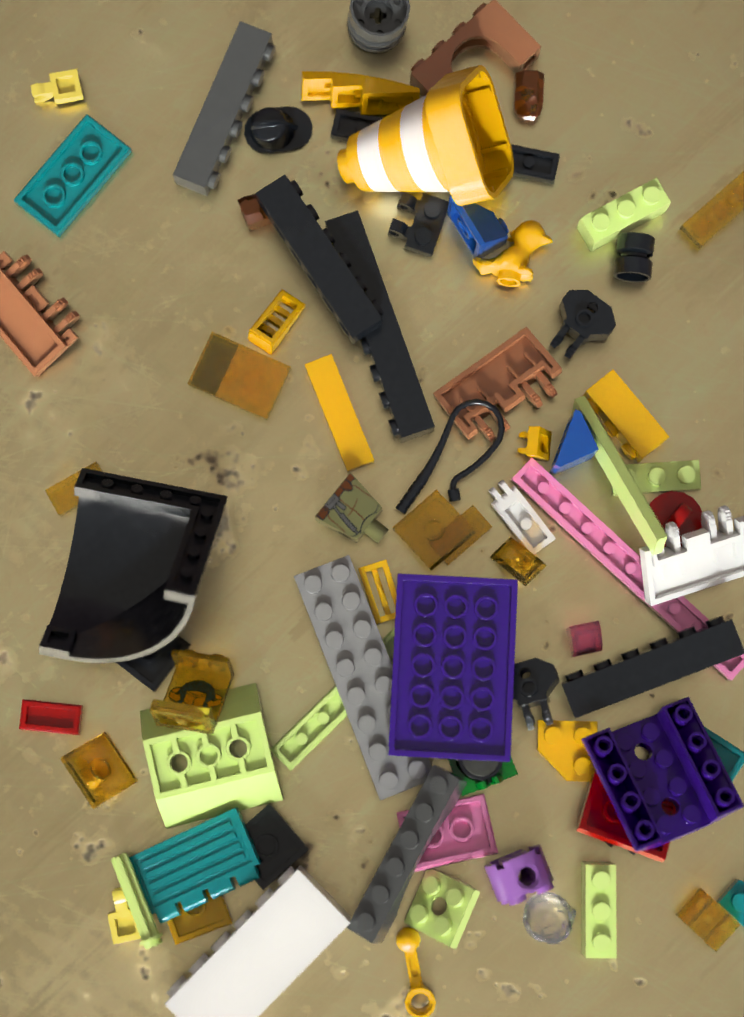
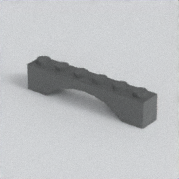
(389, 884)

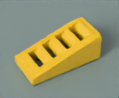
(265, 336)

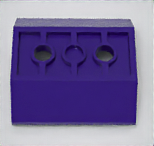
(679, 770)

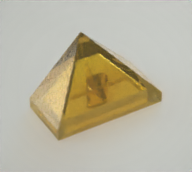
(518, 561)

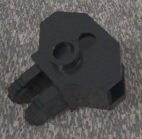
(581, 322)
(535, 689)

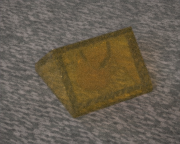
(99, 770)

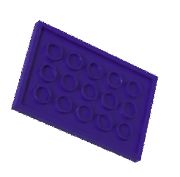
(453, 667)

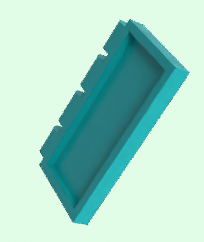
(195, 862)

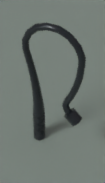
(453, 492)

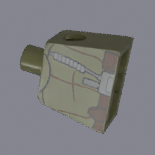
(352, 512)

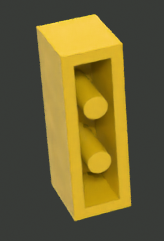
(625, 417)

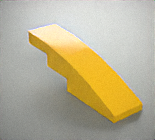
(368, 93)

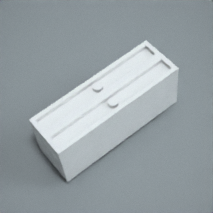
(262, 952)

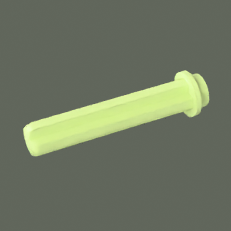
(136, 901)

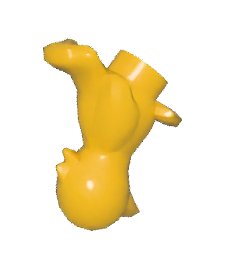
(513, 262)

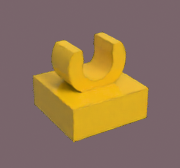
(537, 444)

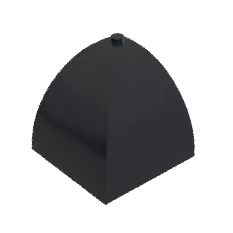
(131, 567)

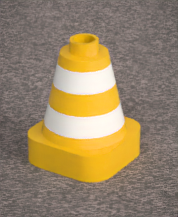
(436, 144)

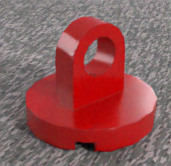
(677, 508)

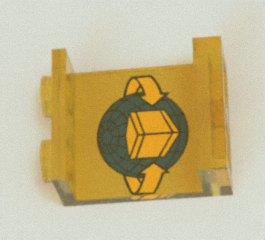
(194, 692)

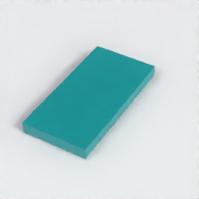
(72, 175)

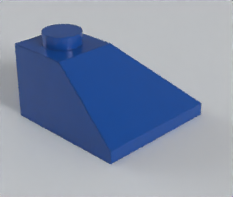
(478, 227)

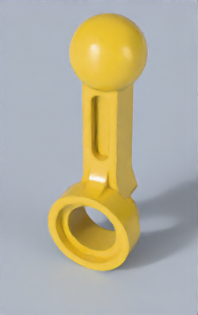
(408, 941)

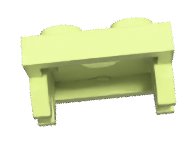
(460, 904)

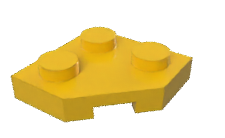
(564, 749)

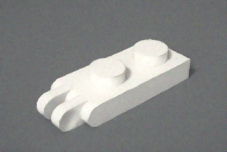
(521, 518)

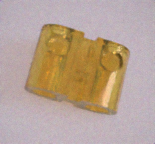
(708, 919)

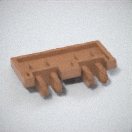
(501, 379)

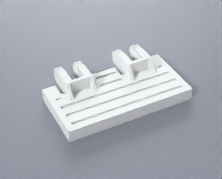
(703, 561)

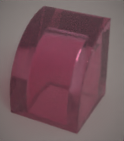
(585, 638)

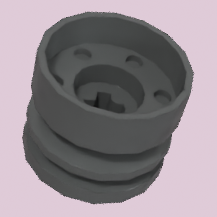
(377, 37)

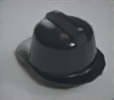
(278, 129)

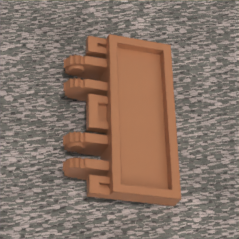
(22, 324)

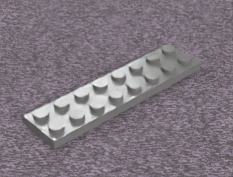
(359, 670)

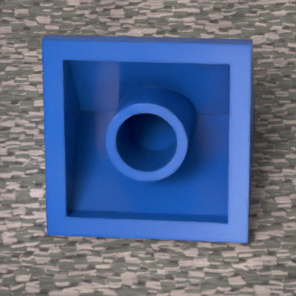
(575, 446)

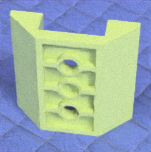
(213, 777)

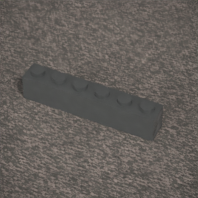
(224, 108)

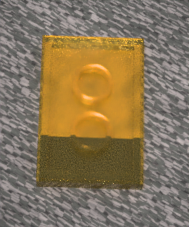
(239, 376)

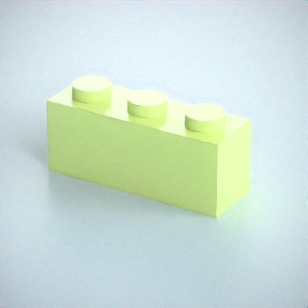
(623, 214)
(598, 910)

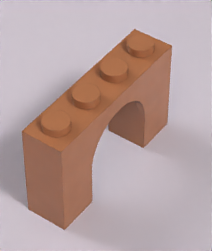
(489, 29)

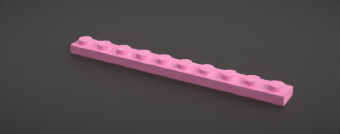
(609, 550)

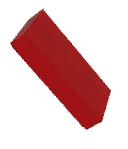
(51, 717)

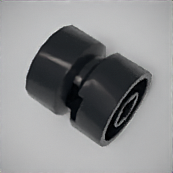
(634, 252)

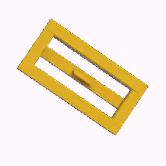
(373, 568)

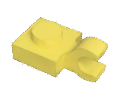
(63, 86)
(121, 921)

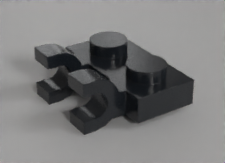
(426, 225)

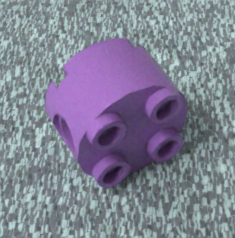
(505, 875)

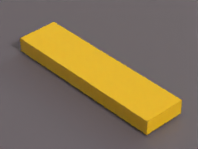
(339, 413)

